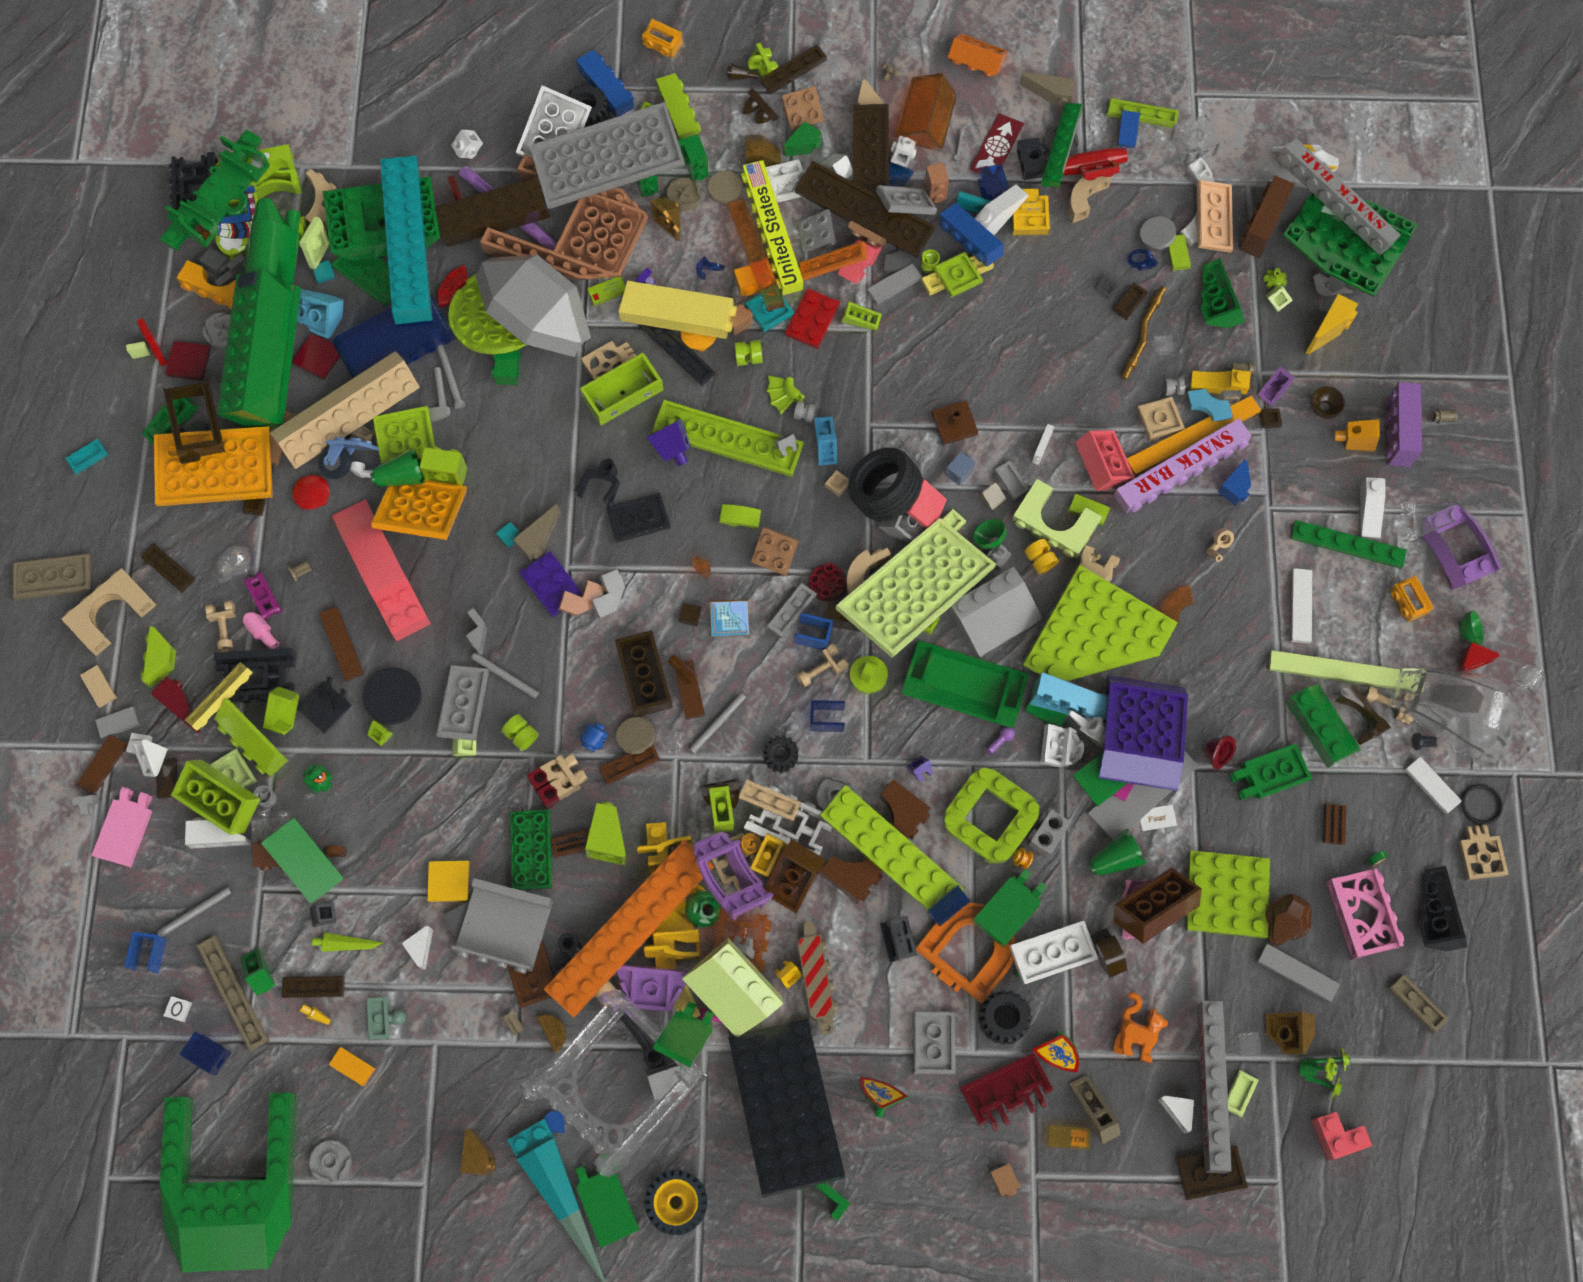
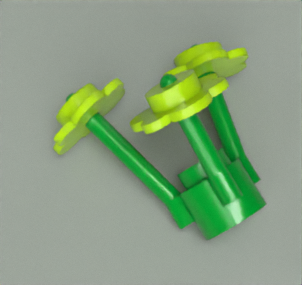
(1310, 1068)

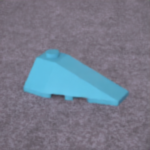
(320, 312)

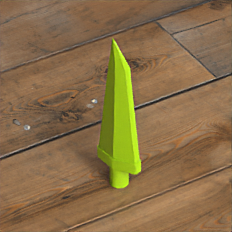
(335, 942)

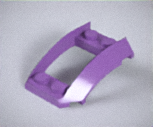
(1470, 570)
(752, 893)

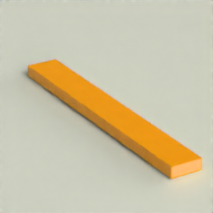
(1182, 440)

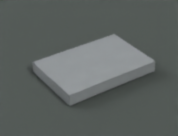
(906, 200)
(934, 1042)

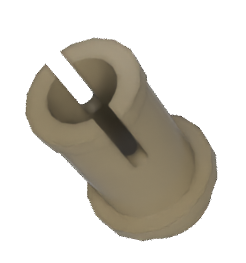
(1244, 366)
(1444, 415)

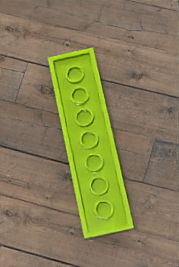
(730, 438)
(887, 848)

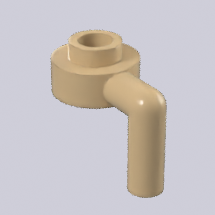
(1226, 541)

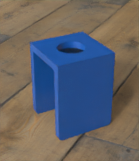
(816, 622)
(135, 948)

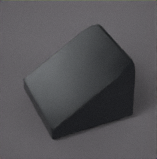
(322, 914)

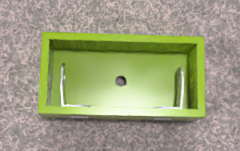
(633, 377)

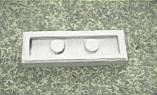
(1433, 785)

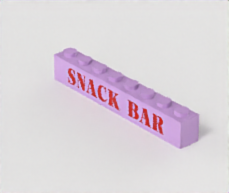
(1182, 466)

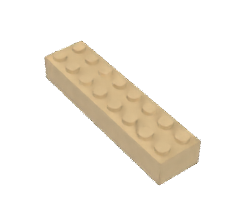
(345, 409)

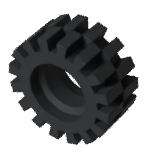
(775, 743)

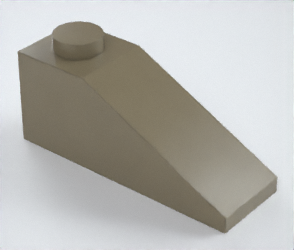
(1051, 88)
(535, 537)
(1095, 1109)

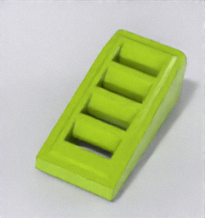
(857, 309)

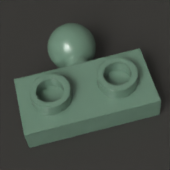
(379, 1019)

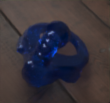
(1148, 263)
(705, 264)

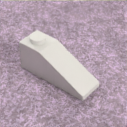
(1001, 209)
(1371, 507)
(205, 834)

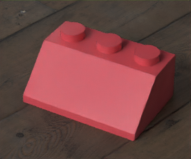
(1104, 459)

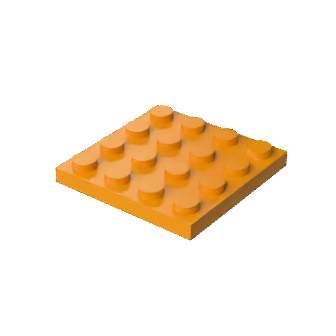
(420, 509)

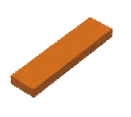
(833, 260)

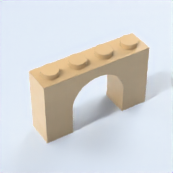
(83, 617)

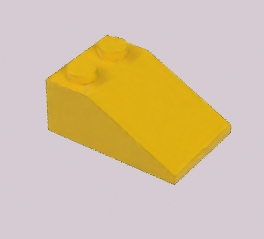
(1337, 318)

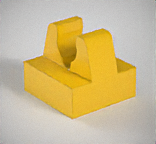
(788, 974)

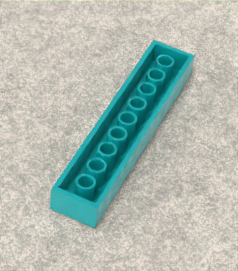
(406, 240)

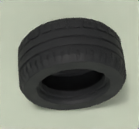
(895, 499)

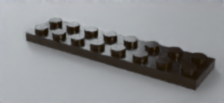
(864, 208)

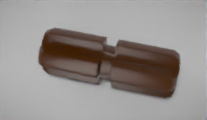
(684, 670)

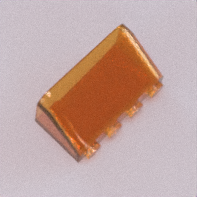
(927, 111)

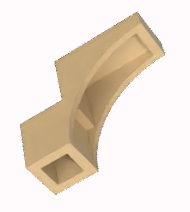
(318, 208)

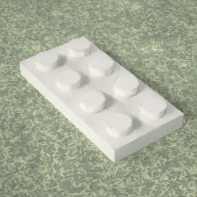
(1053, 952)

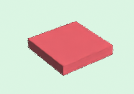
(927, 506)

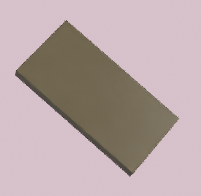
(52, 576)

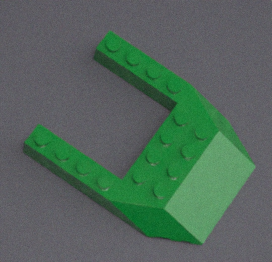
(230, 1221)

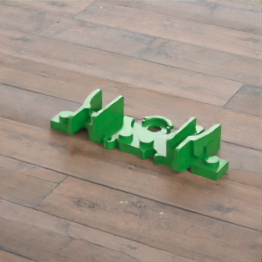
(215, 193)

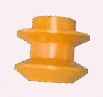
(1020, 857)

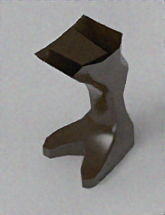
(1375, 724)

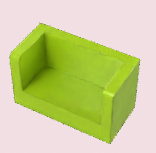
(281, 710)

